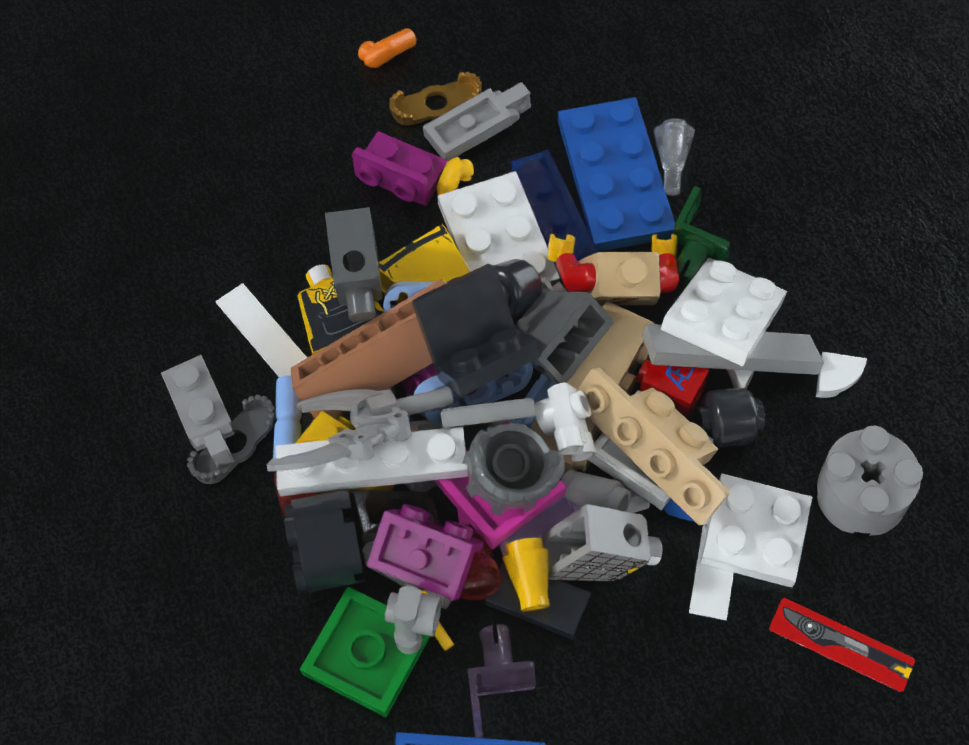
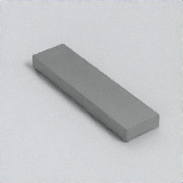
(772, 354)

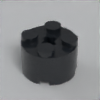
(325, 541)

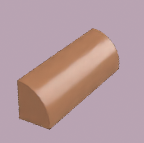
(368, 357)

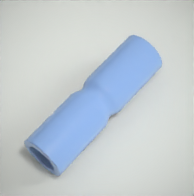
(287, 428)

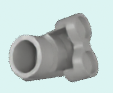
(412, 615)

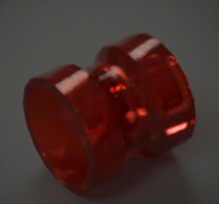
(483, 575)

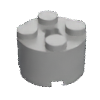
(890, 475)

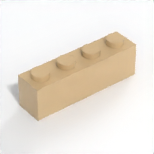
(618, 357)

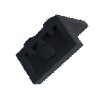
(472, 331)

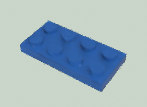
(616, 174)

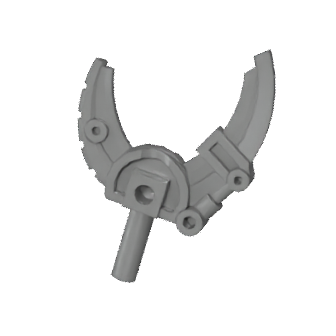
(374, 416)

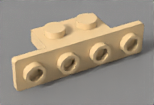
(658, 442)

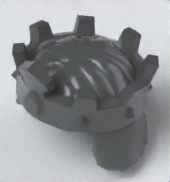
(512, 467)

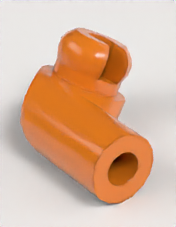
(379, 53)

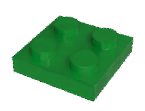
(360, 655)

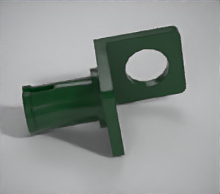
(696, 242)

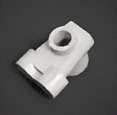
(564, 417)

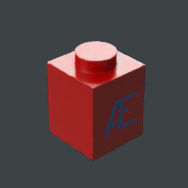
(679, 383)

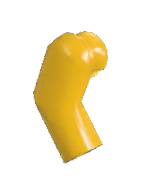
(452, 174)

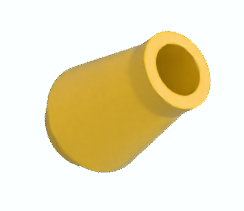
(529, 572)

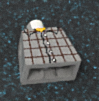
(599, 545)

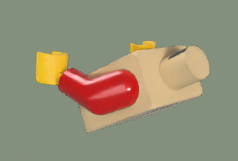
(618, 276)

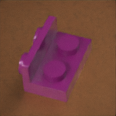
(399, 168)
(424, 551)

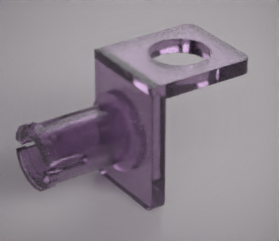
(499, 672)

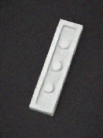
(422, 457)

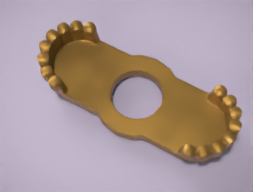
(412, 108)

